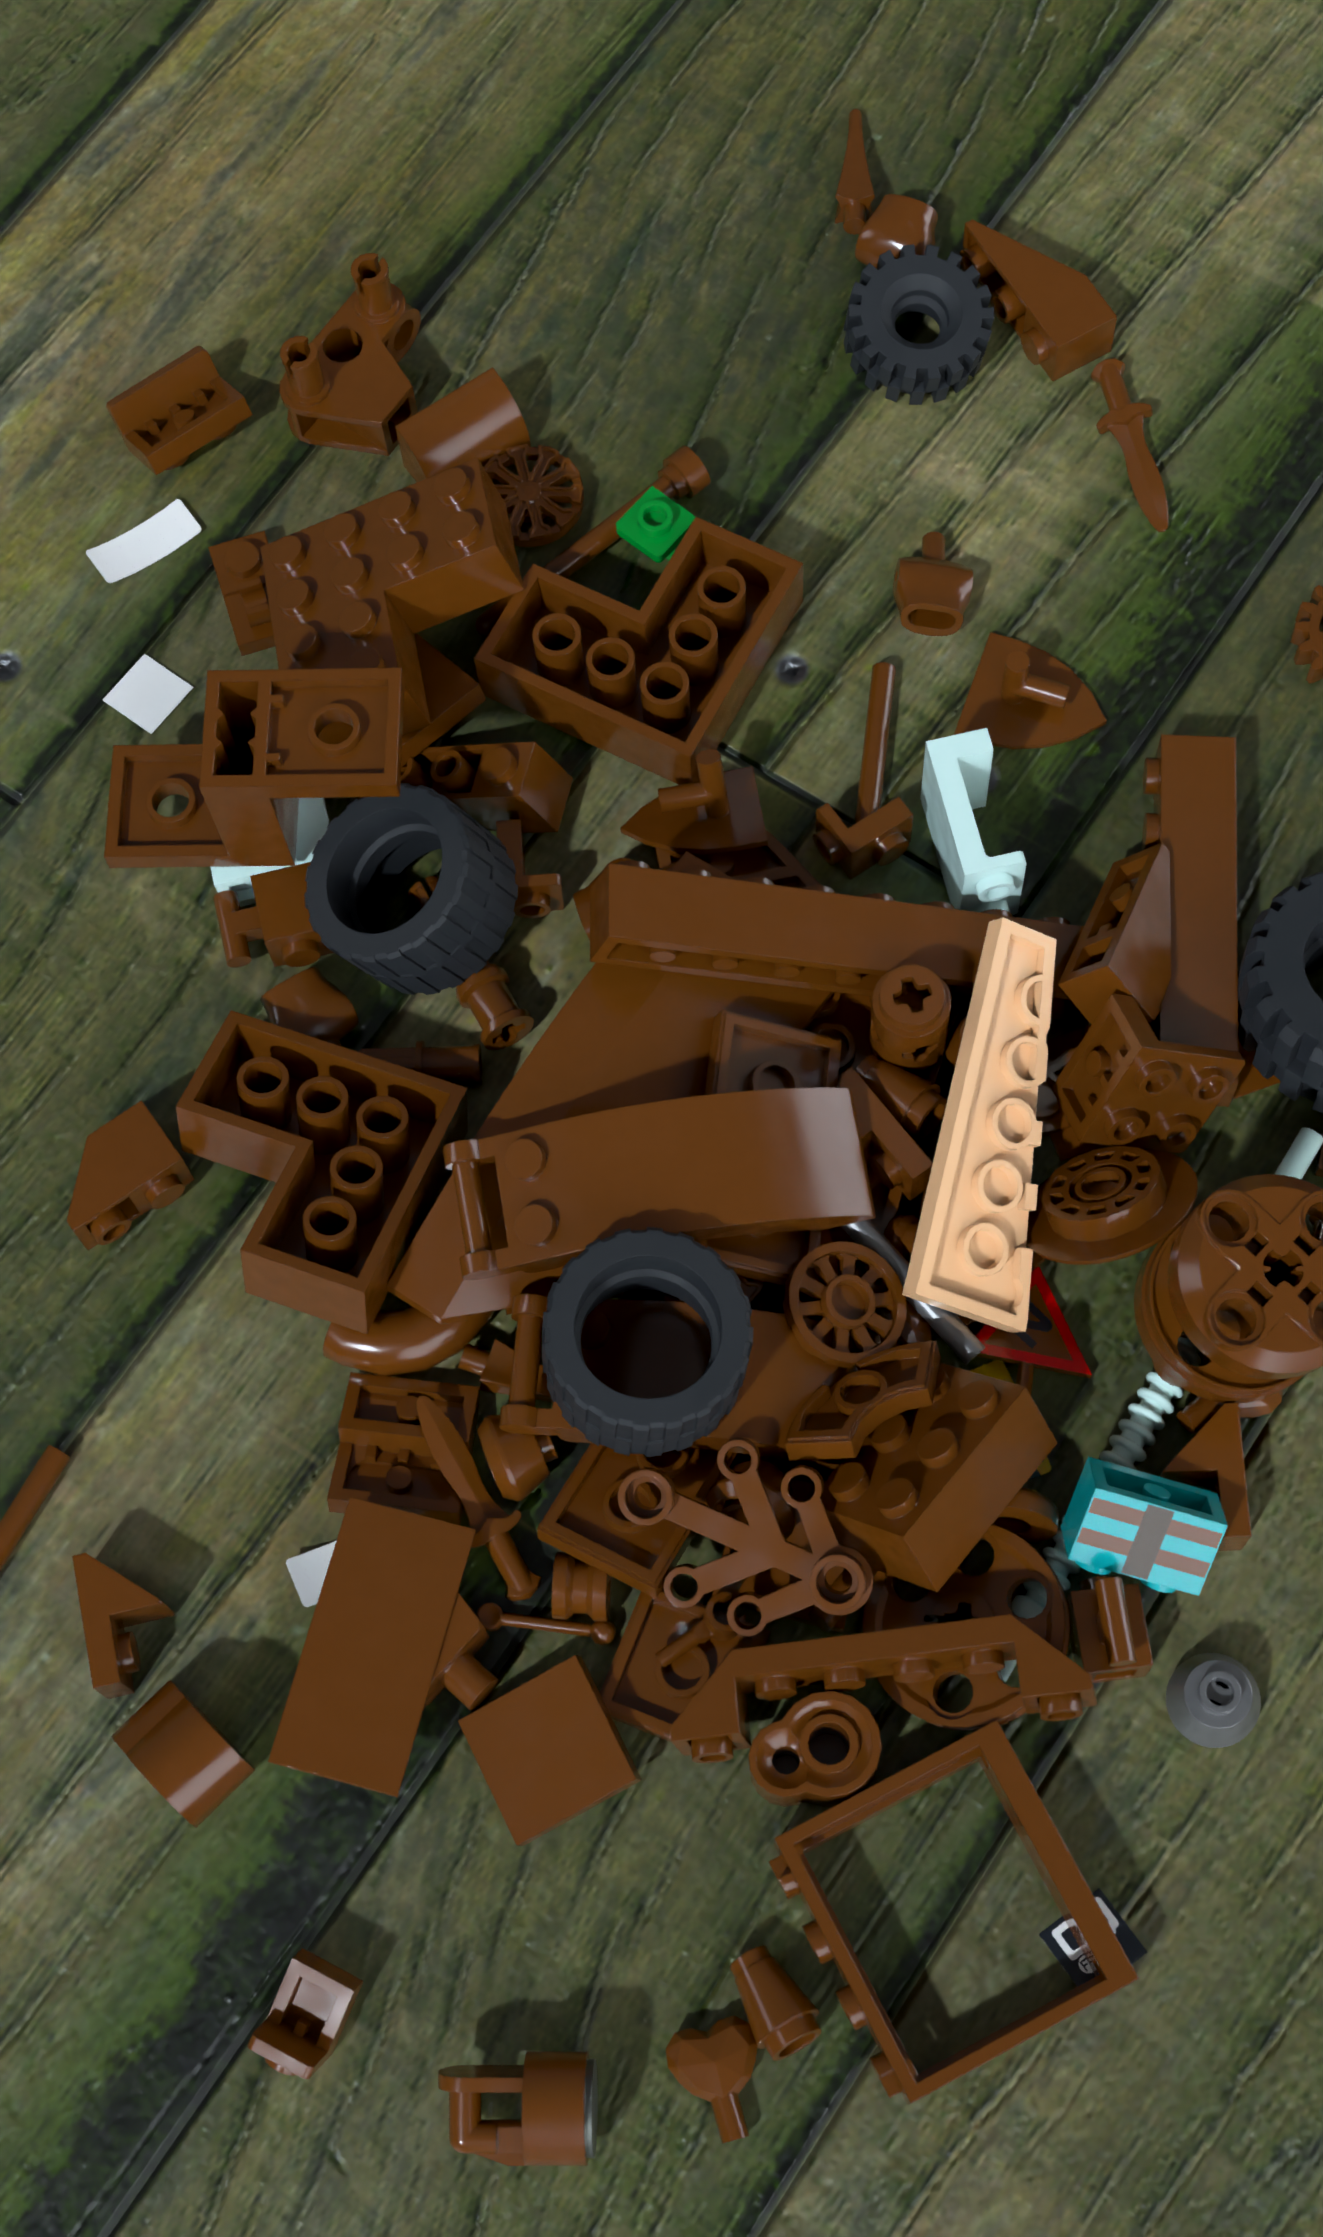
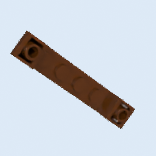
(719, 1714)

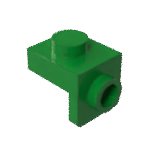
(655, 525)

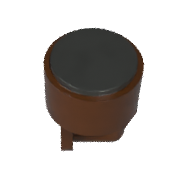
(556, 2109)

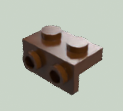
(177, 411)

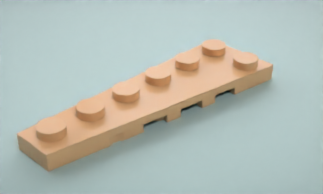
(979, 1188)

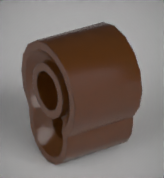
(817, 1752)
(182, 1754)

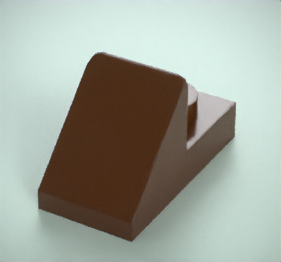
(894, 1153)
(1217, 1460)
(107, 1607)

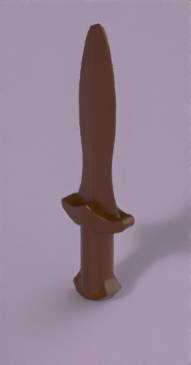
(1126, 425)
(483, 1513)

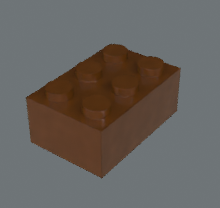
(937, 1476)

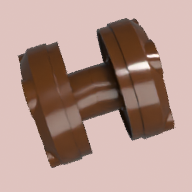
(1240, 1288)

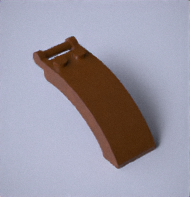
(670, 1164)
(664, 1348)

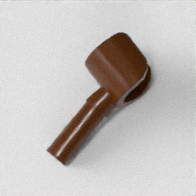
(700, 1632)

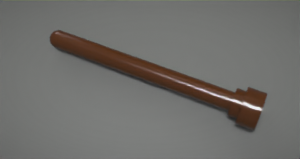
(680, 477)

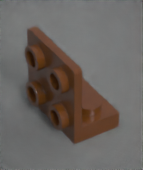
(1137, 1089)

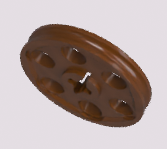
(987, 1597)

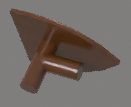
(1027, 698)
(703, 816)

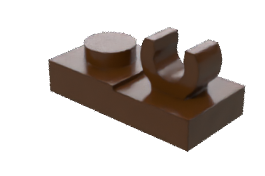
(244, 590)

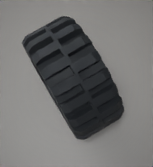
(1275, 1001)

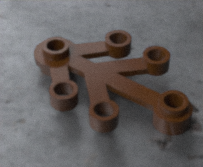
(758, 1543)

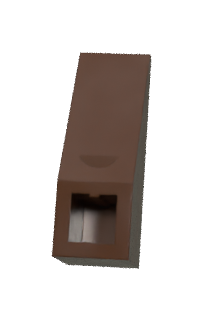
(1045, 302)
(496, 782)

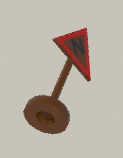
(1044, 1346)

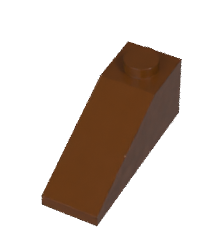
(1125, 938)

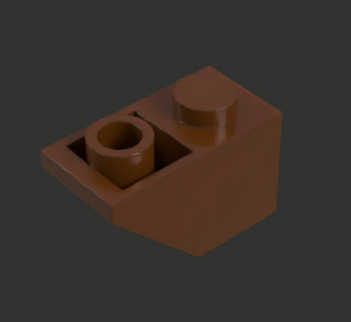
(123, 1175)

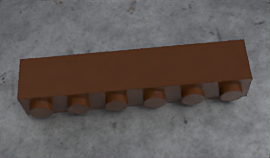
(1198, 825)

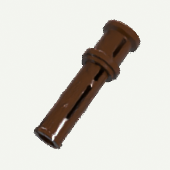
(485, 993)

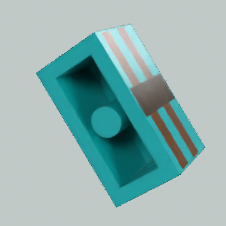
(1143, 1527)

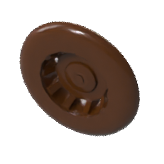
(1110, 1205)

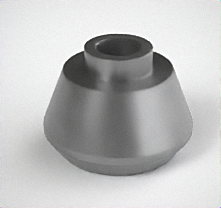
(1195, 1688)

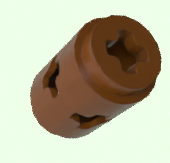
(910, 1018)

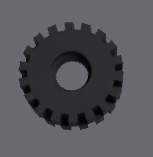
(927, 287)

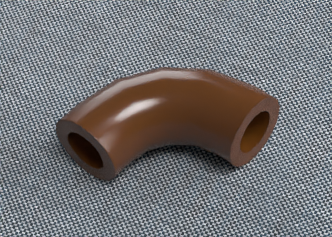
(401, 1342)

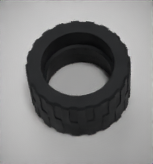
(364, 857)
(646, 1262)

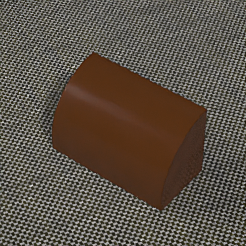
(461, 426)

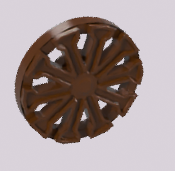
(534, 494)
(844, 1303)

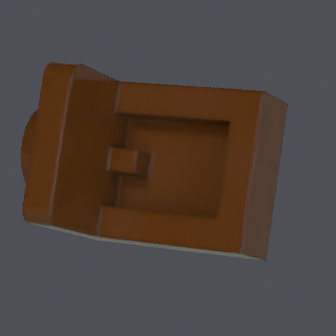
(873, 840)
(538, 892)
(306, 2016)

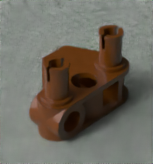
(348, 379)

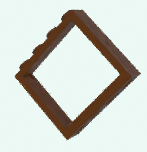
(1048, 1853)

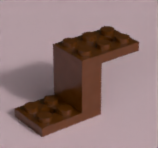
(255, 766)

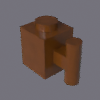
(276, 918)
(1109, 1629)

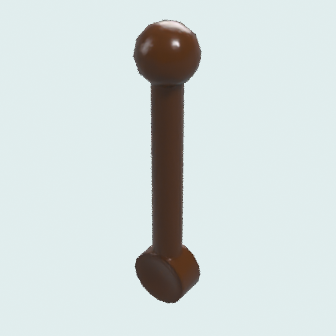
(494, 1618)

